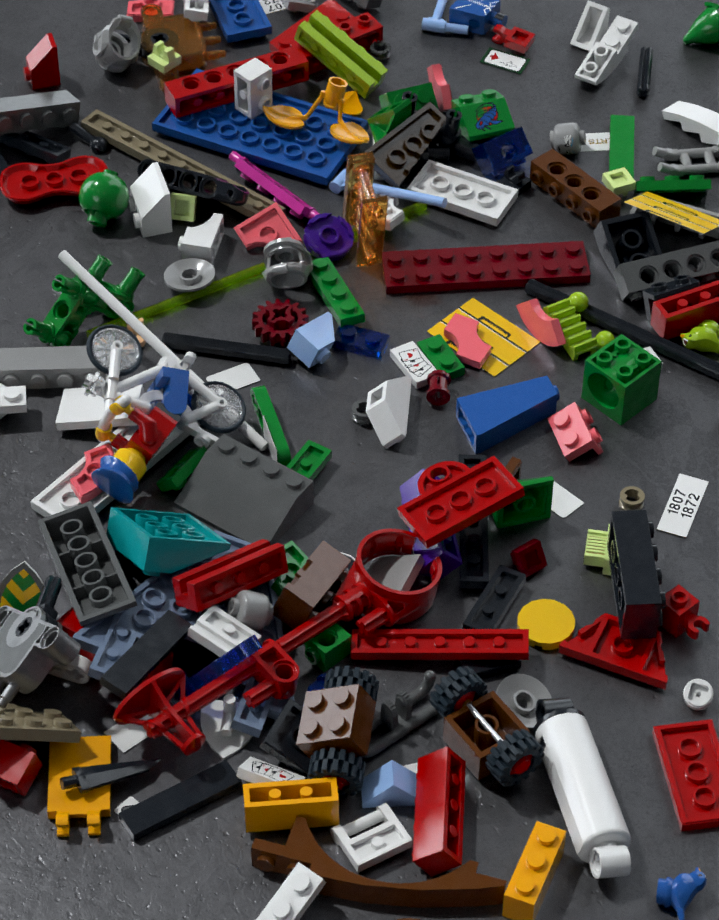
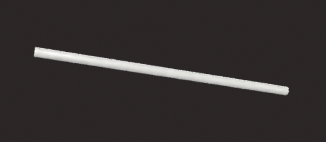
(143, 331)

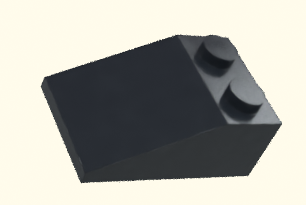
(627, 240)

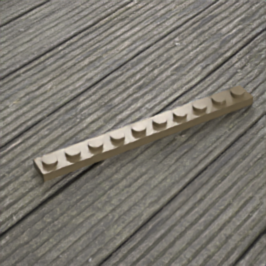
(145, 147)

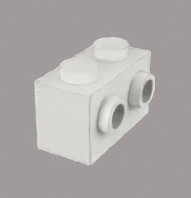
(253, 88)

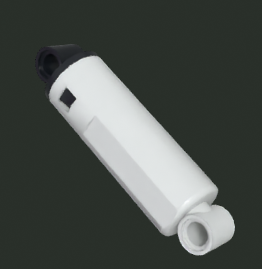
(583, 788)

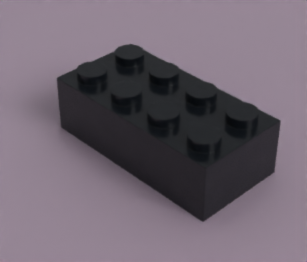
(635, 574)

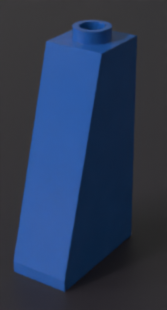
(505, 411)

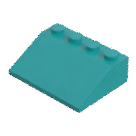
(162, 540)

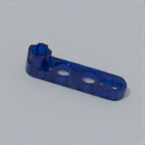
(219, 666)

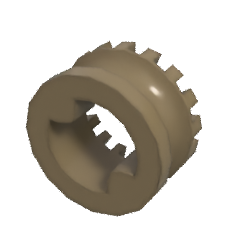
(631, 491)

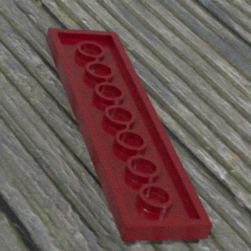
(484, 267)

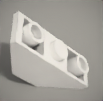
(389, 409)

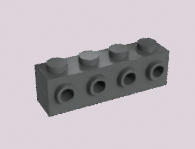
(38, 111)

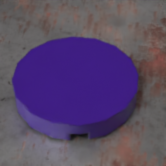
(328, 237)

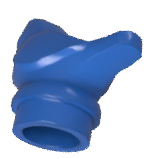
(680, 890)

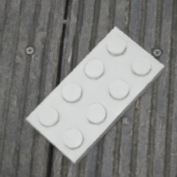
(465, 192)

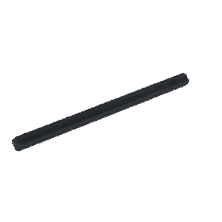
(630, 330)

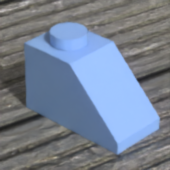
(313, 340)

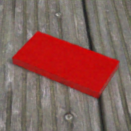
(691, 771)

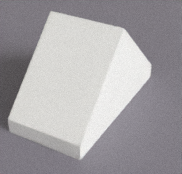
(591, 26)

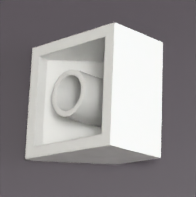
(151, 203)

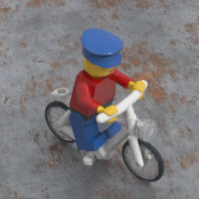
(118, 354)

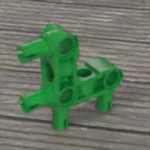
(78, 301)

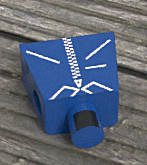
(477, 14)

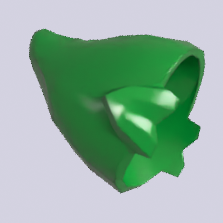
(705, 28)

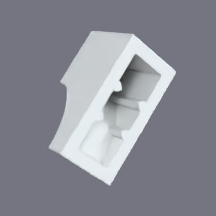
(203, 240)

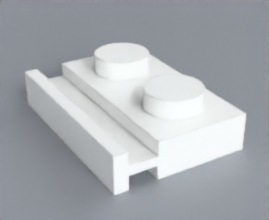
(219, 631)

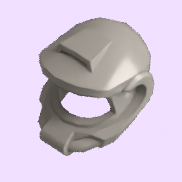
(112, 49)
(286, 263)

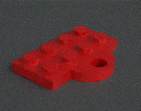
(458, 498)

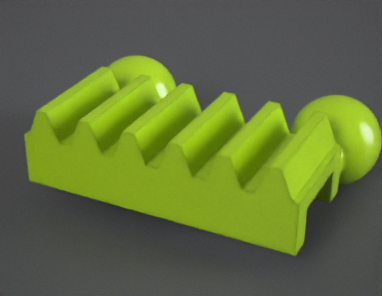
(577, 337)

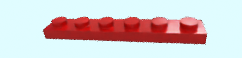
(441, 644)

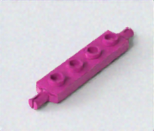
(269, 185)

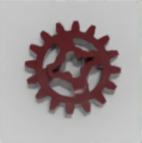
(279, 321)

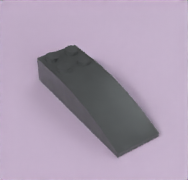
(86, 563)

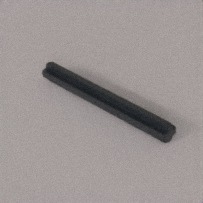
(227, 348)

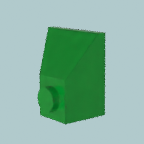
(531, 507)

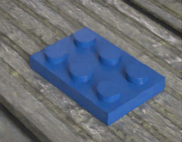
(240, 19)

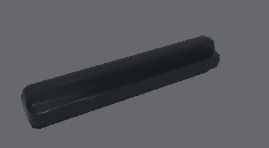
(645, 69)

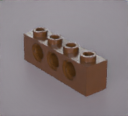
(574, 188)

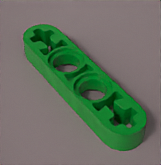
(263, 406)

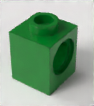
(328, 647)

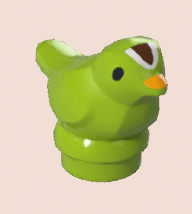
(703, 337)

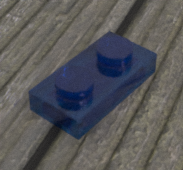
(361, 341)

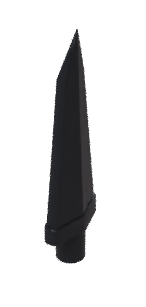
(97, 776)

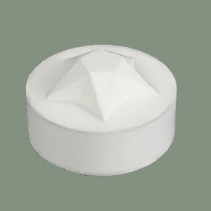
(698, 694)

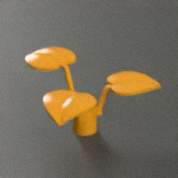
(334, 98)

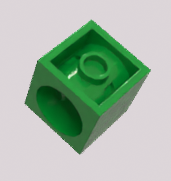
(621, 379)

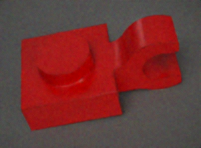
(514, 39)

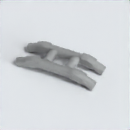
(685, 156)

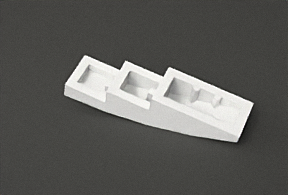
(695, 120)

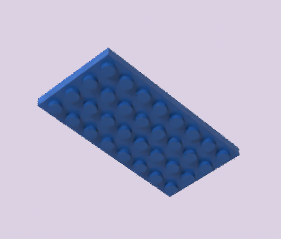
(299, 152)

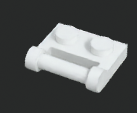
(375, 843)

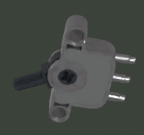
(32, 643)

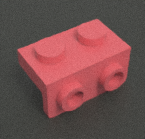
(574, 431)

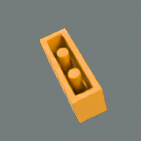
(277, 803)
(534, 872)

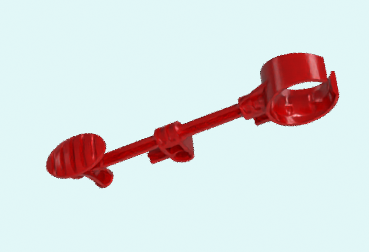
(355, 596)

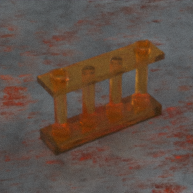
(364, 209)

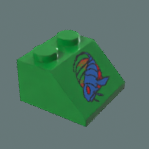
(483, 115)

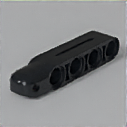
(204, 184)

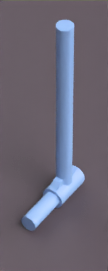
(439, 25)
(338, 185)

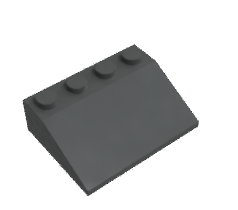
(245, 493)

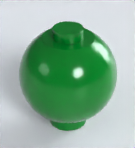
(103, 197)

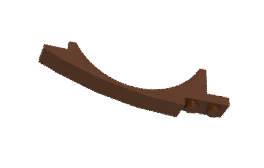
(456, 889)

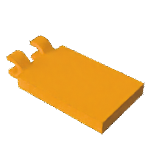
(70, 802)

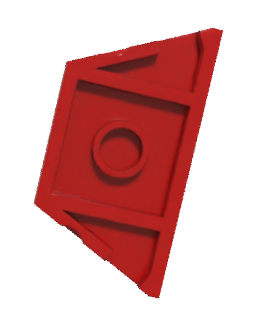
(603, 647)

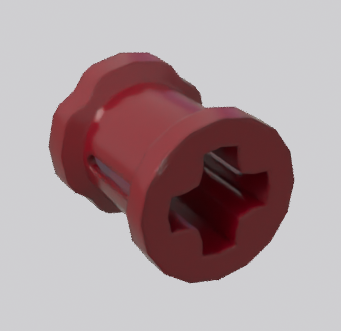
(434, 388)

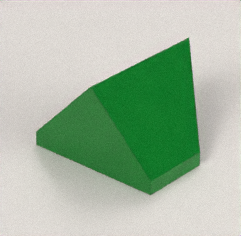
(389, 118)

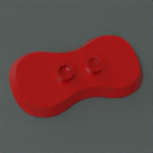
(33, 182)

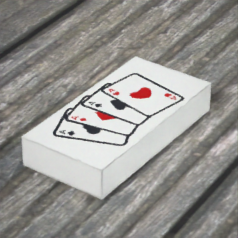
(412, 363)
(258, 771)

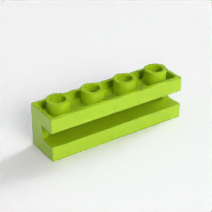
(340, 54)

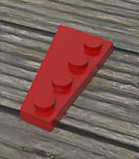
(329, 8)

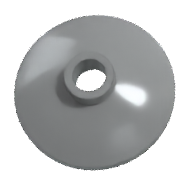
(189, 275)
(525, 691)

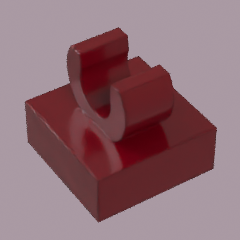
(529, 557)

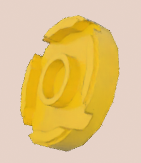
(547, 623)

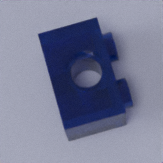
(490, 156)

